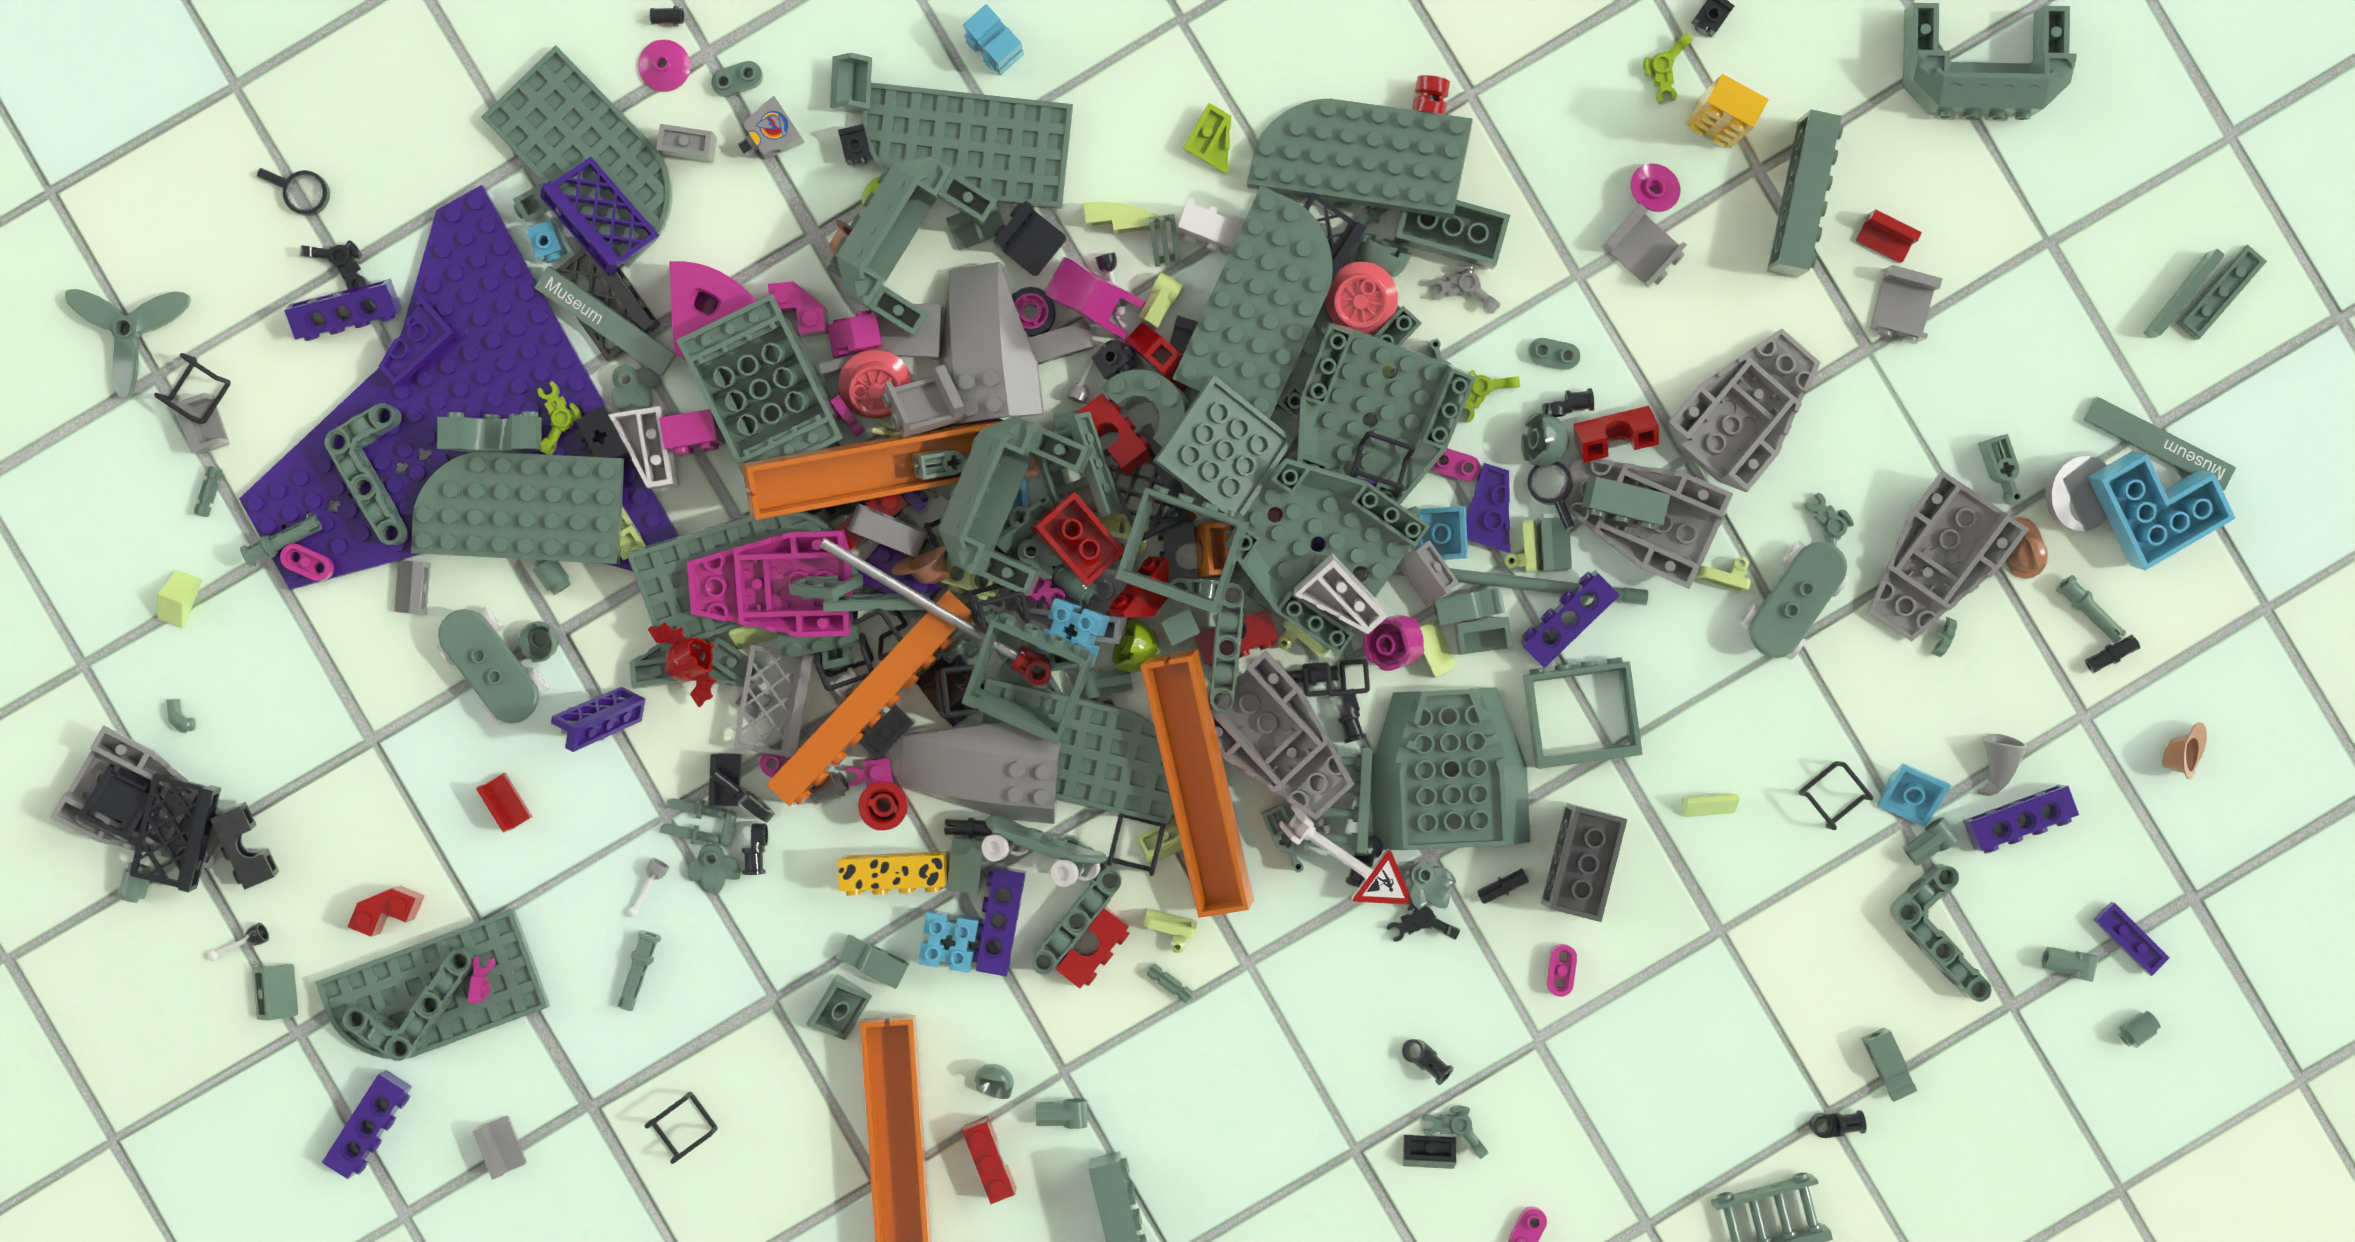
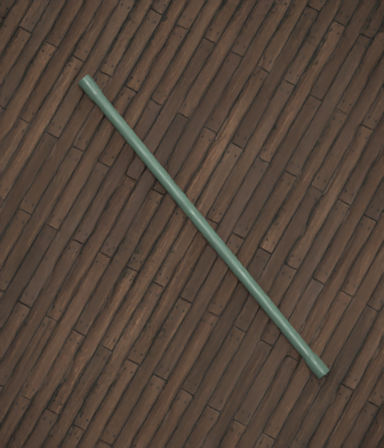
(1627, 595)

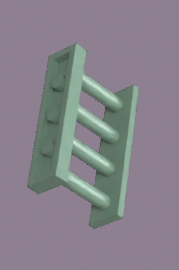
(1097, 471)
(1357, 814)
(1814, 1231)

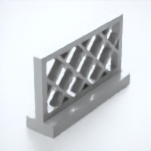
(794, 711)

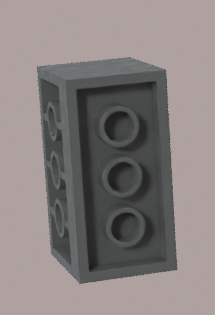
(1583, 862)

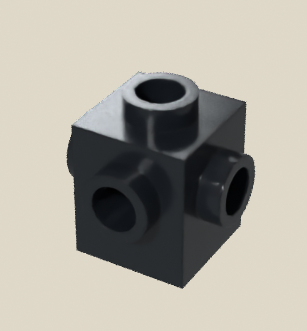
(1114, 358)

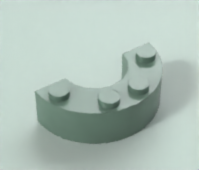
(1147, 386)
(490, 434)

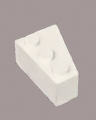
(1208, 227)
(644, 440)
(1341, 594)

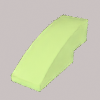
(1122, 216)

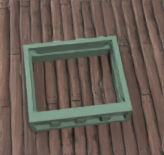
(1184, 501)
(1588, 667)
(1009, 711)

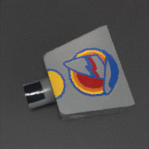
(770, 131)

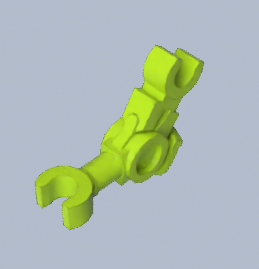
(1662, 66)
(1483, 386)
(561, 417)

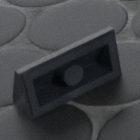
(1429, 1151)

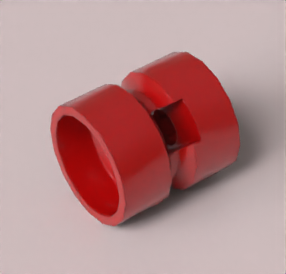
(1431, 88)

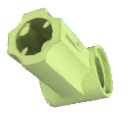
(1164, 293)

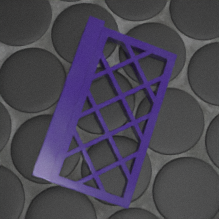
(578, 223)

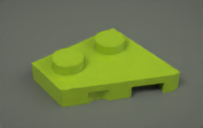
(1210, 138)

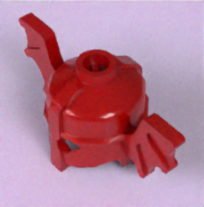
(685, 662)

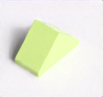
(177, 598)

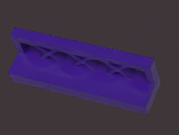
(604, 721)

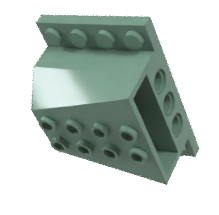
(761, 384)

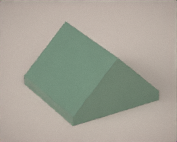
(839, 1008)

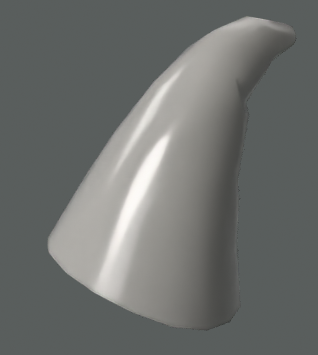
(2004, 758)

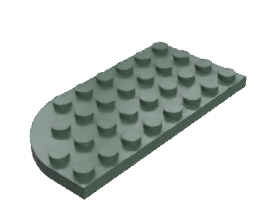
(560, 120)
(995, 142)
(1364, 155)
(1262, 303)
(522, 508)
(663, 567)
(1106, 756)
(397, 980)

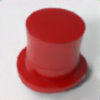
(882, 805)

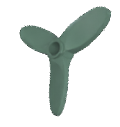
(145, 318)

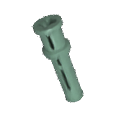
(272, 544)
(2084, 601)
(641, 959)

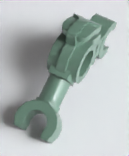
(1833, 525)
(1457, 1124)

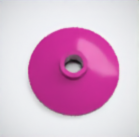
(670, 76)
(1661, 181)

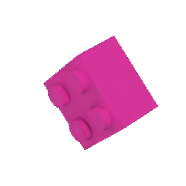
(691, 431)

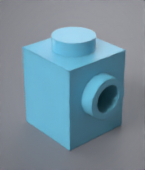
(546, 241)

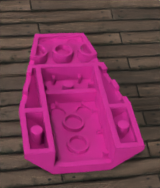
(754, 580)

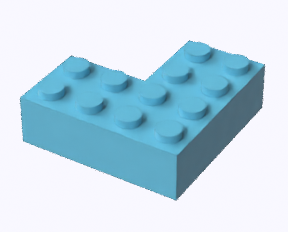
(2154, 520)

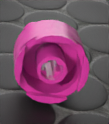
(1394, 643)

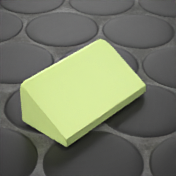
(745, 636)
(1436, 650)
(1710, 804)
(1170, 844)

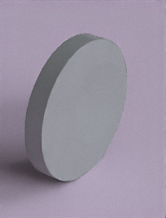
(2071, 495)

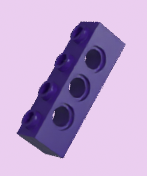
(380, 293)
(1546, 651)
(1981, 825)
(999, 962)
(340, 1156)

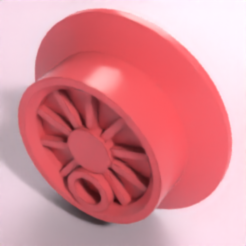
(1362, 297)
(864, 381)

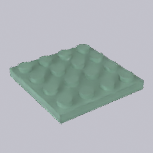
(1223, 448)

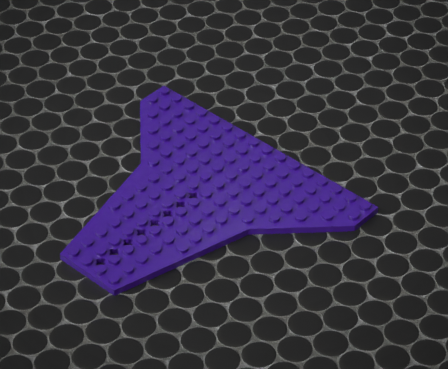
(494, 365)

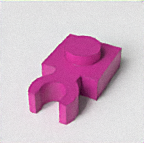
(842, 411)
(1043, 591)
(873, 772)

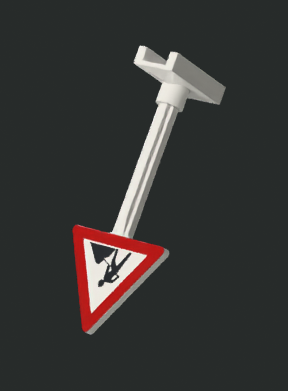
(1381, 883)

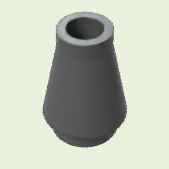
(831, 788)

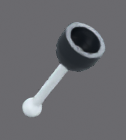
(1107, 264)
(255, 935)

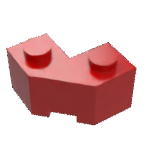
(373, 912)

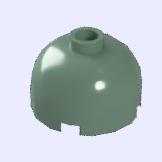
(1384, 253)
(1545, 440)

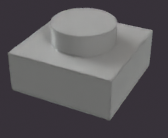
(753, 708)

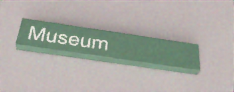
(605, 320)
(2156, 441)

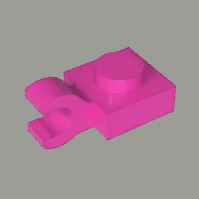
(479, 982)

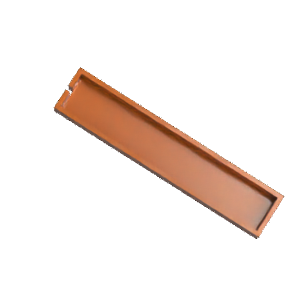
(850, 471)
(867, 703)
(1197, 783)
(895, 1129)

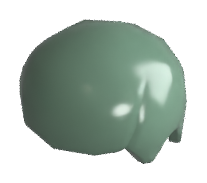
(538, 641)
(994, 1081)

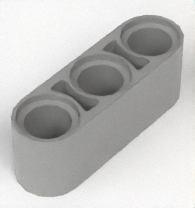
(1061, 342)
(887, 530)

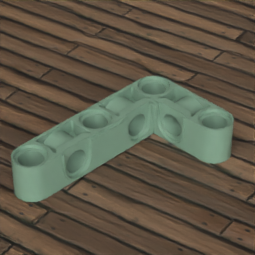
(357, 469)
(1228, 627)
(1921, 897)
(1089, 906)
(384, 1033)

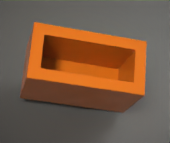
(1210, 548)

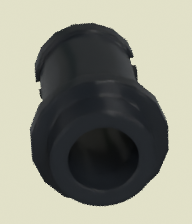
(667, 16)

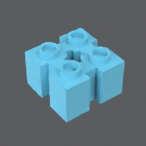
(992, 38)
(1088, 624)
(962, 931)

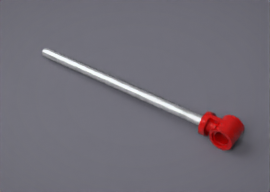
(1021, 660)

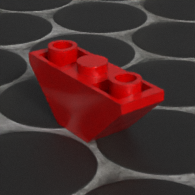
(1156, 352)
(1138, 601)

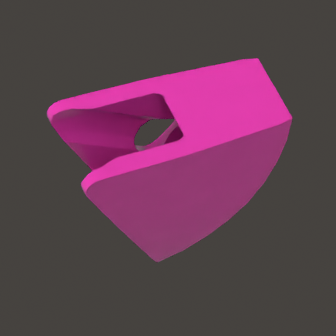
(1088, 294)
(701, 297)

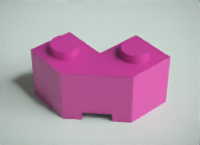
(810, 312)
(855, 334)

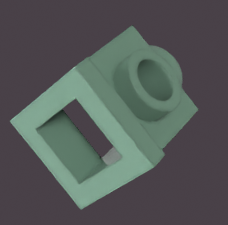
(524, 207)

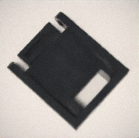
(117, 798)

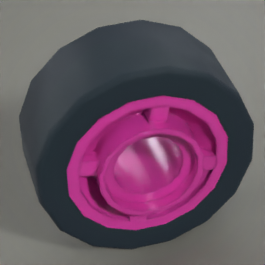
(1046, 310)

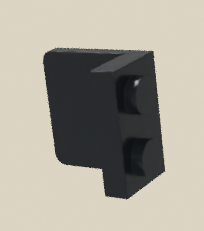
(1029, 239)
(956, 686)

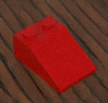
(1077, 538)

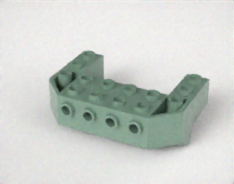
(1985, 87)
(889, 226)
(988, 491)

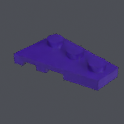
(884, 559)

